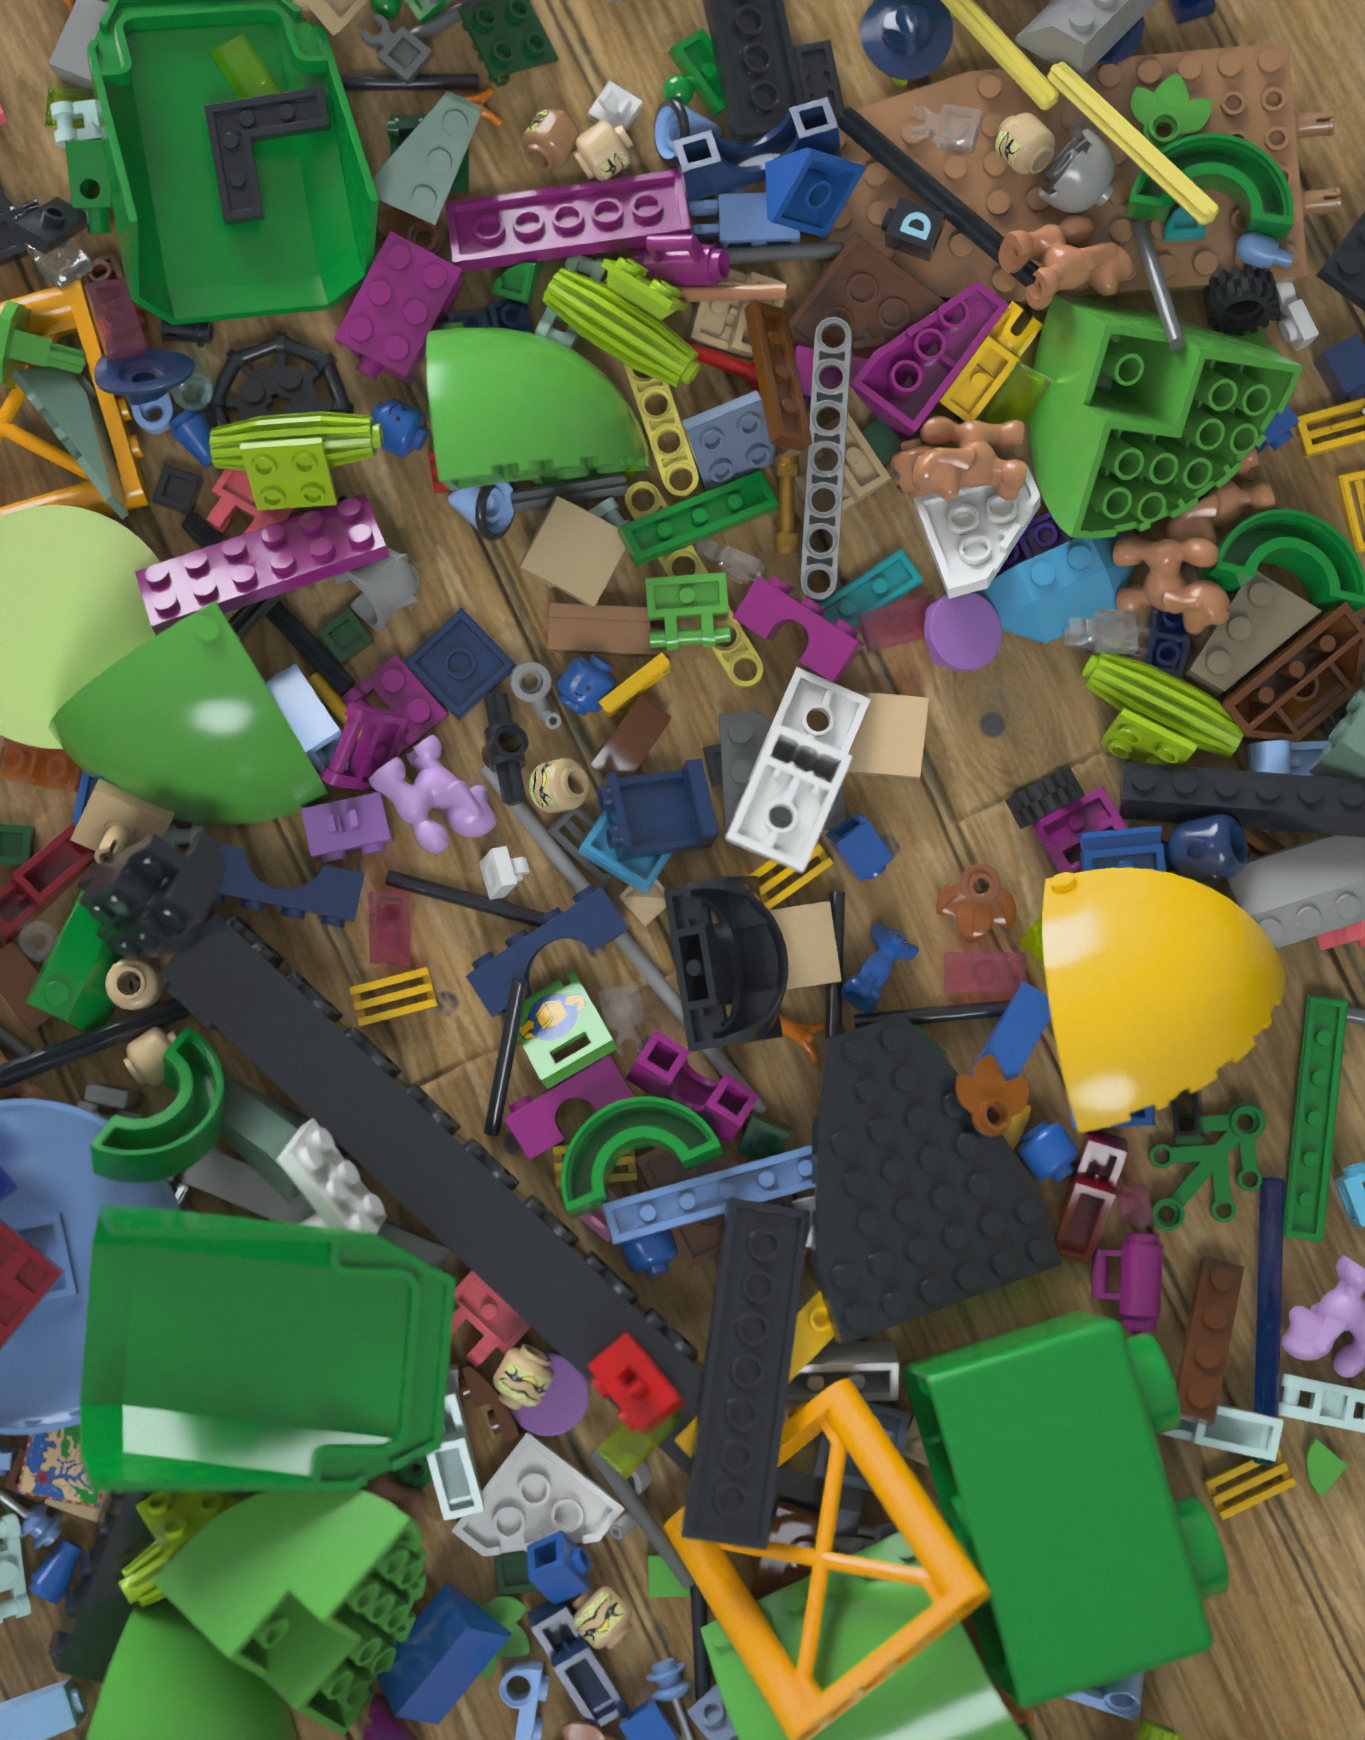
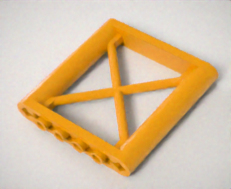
(56, 315)
(946, 1574)

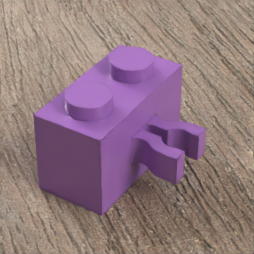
(348, 827)

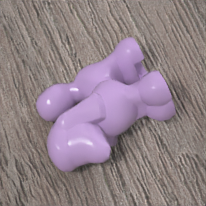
(434, 788)
(1340, 1310)

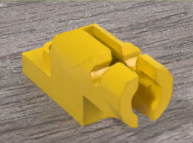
(989, 365)

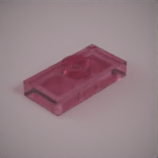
(115, 319)
(894, 623)
(984, 972)
(1135, 1203)

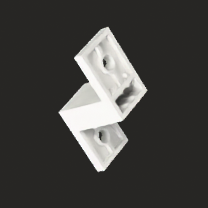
(798, 770)
(330, 1182)

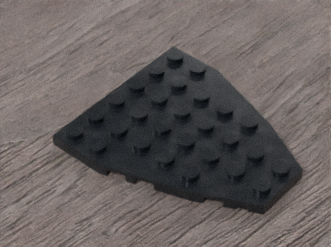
(908, 1188)

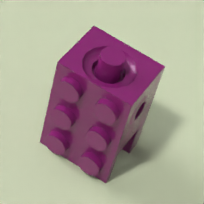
(397, 307)

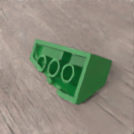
(75, 973)

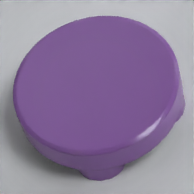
(962, 632)
(562, 1403)

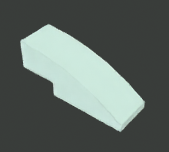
(1236, 1432)
(454, 1464)

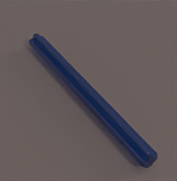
(1269, 1300)

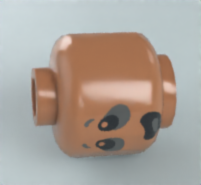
(903, 463)

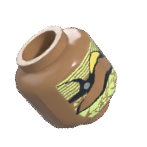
(550, 140)

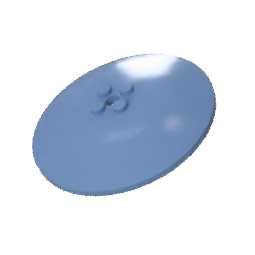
(57, 1212)

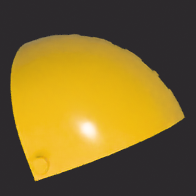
(1150, 987)

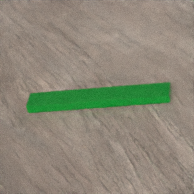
(1314, 1117)

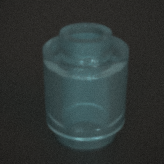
(194, 392)

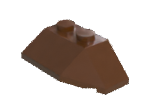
(1301, 679)

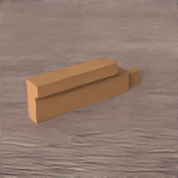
(606, 631)

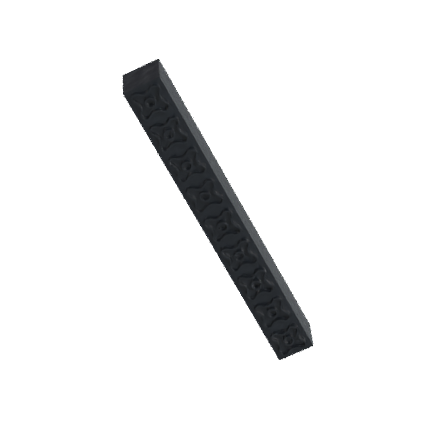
(413, 1149)

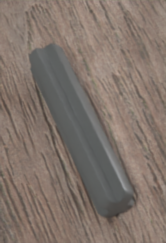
(573, 491)

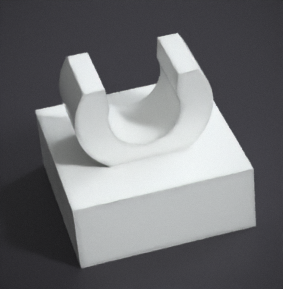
(615, 107)
(501, 872)

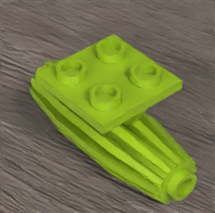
(626, 318)
(293, 454)
(1159, 714)
(173, 1521)

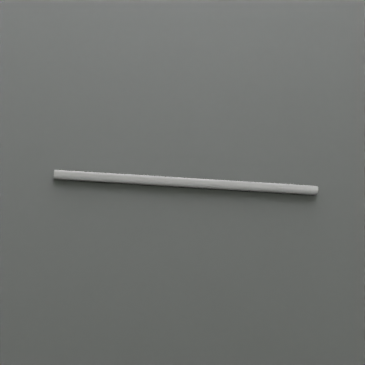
(624, 941)

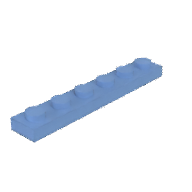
(707, 1195)

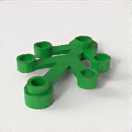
(1214, 1161)

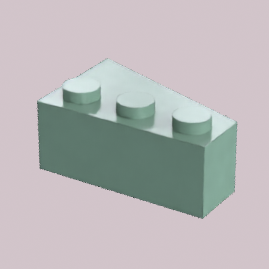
(429, 159)
(1346, 745)

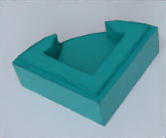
(1183, 227)

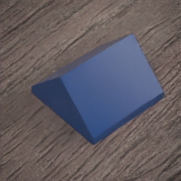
(809, 189)

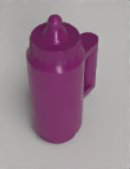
(683, 260)
(1139, 1280)

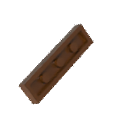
(777, 376)
(1208, 1339)

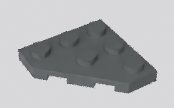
(740, 745)

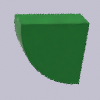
(517, 282)

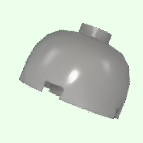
(1080, 175)

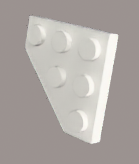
(974, 532)
(536, 1497)

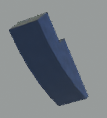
(577, 1663)

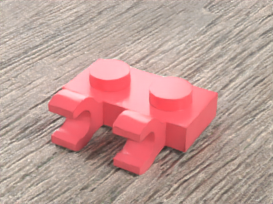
(235, 493)
(490, 1315)

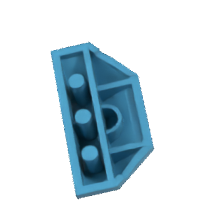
(1058, 585)

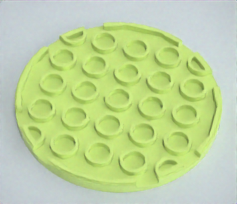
(63, 610)

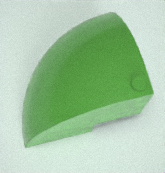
(524, 411)
(1140, 425)
(191, 730)
(305, 1593)
(181, 1686)

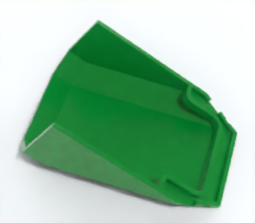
(316, 189)
(257, 1355)

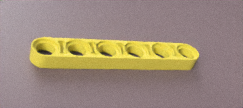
(657, 425)
(726, 656)

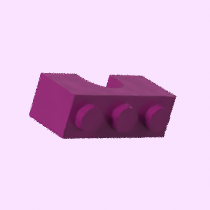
(830, 645)
(666, 1074)
(535, 1120)

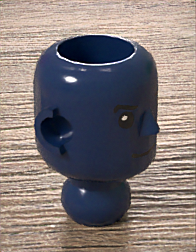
(1206, 849)

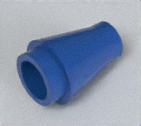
(193, 433)
(56, 1572)

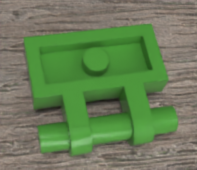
(687, 597)

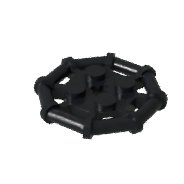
(277, 381)

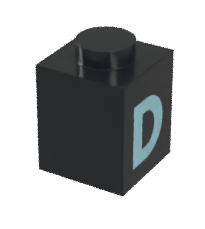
(913, 228)

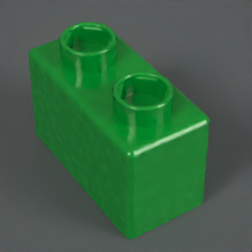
(1066, 1503)

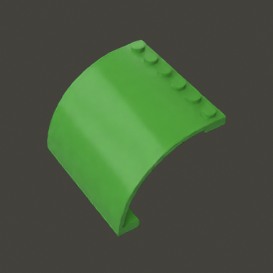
(931, 1697)

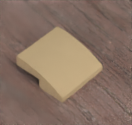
(723, 323)
(861, 473)
(574, 551)
(890, 736)
(809, 944)

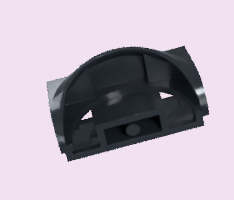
(147, 921)
(727, 961)

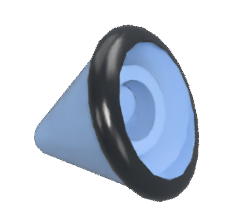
(677, 122)
(486, 508)

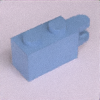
(740, 221)

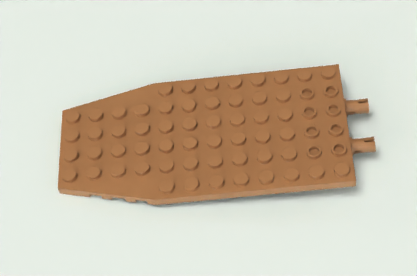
(1249, 101)

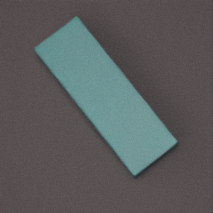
(873, 589)

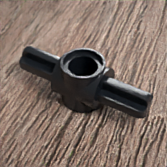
(505, 764)

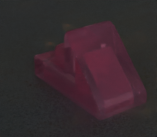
(390, 928)

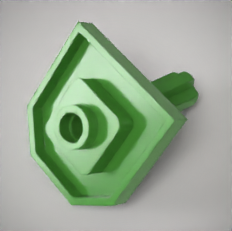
(26, 348)

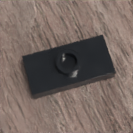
(819, 74)
(50, 225)

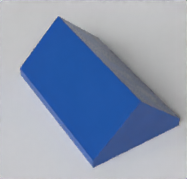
(441, 1657)

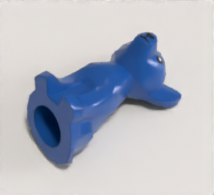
(865, 987)

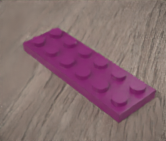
(566, 220)
(263, 562)

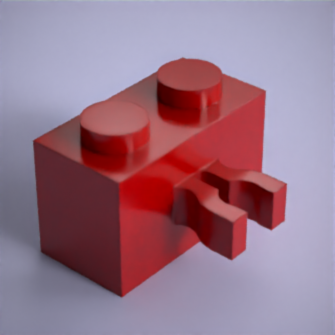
(635, 1385)

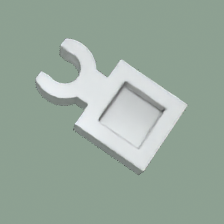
(1295, 321)

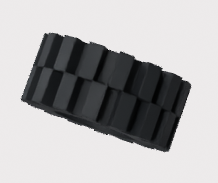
(1241, 300)
(1045, 797)

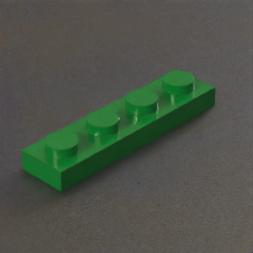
(698, 518)

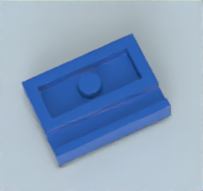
(1122, 849)

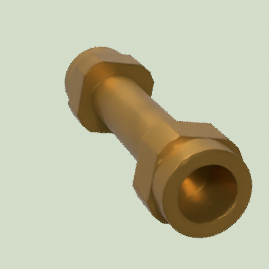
(787, 539)

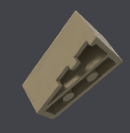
(1259, 622)

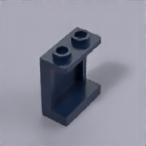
(658, 812)

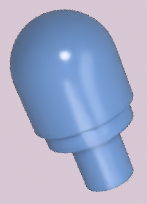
(1262, 251)

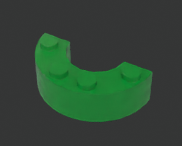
(1228, 167)
(1295, 542)
(626, 1127)
(178, 1136)

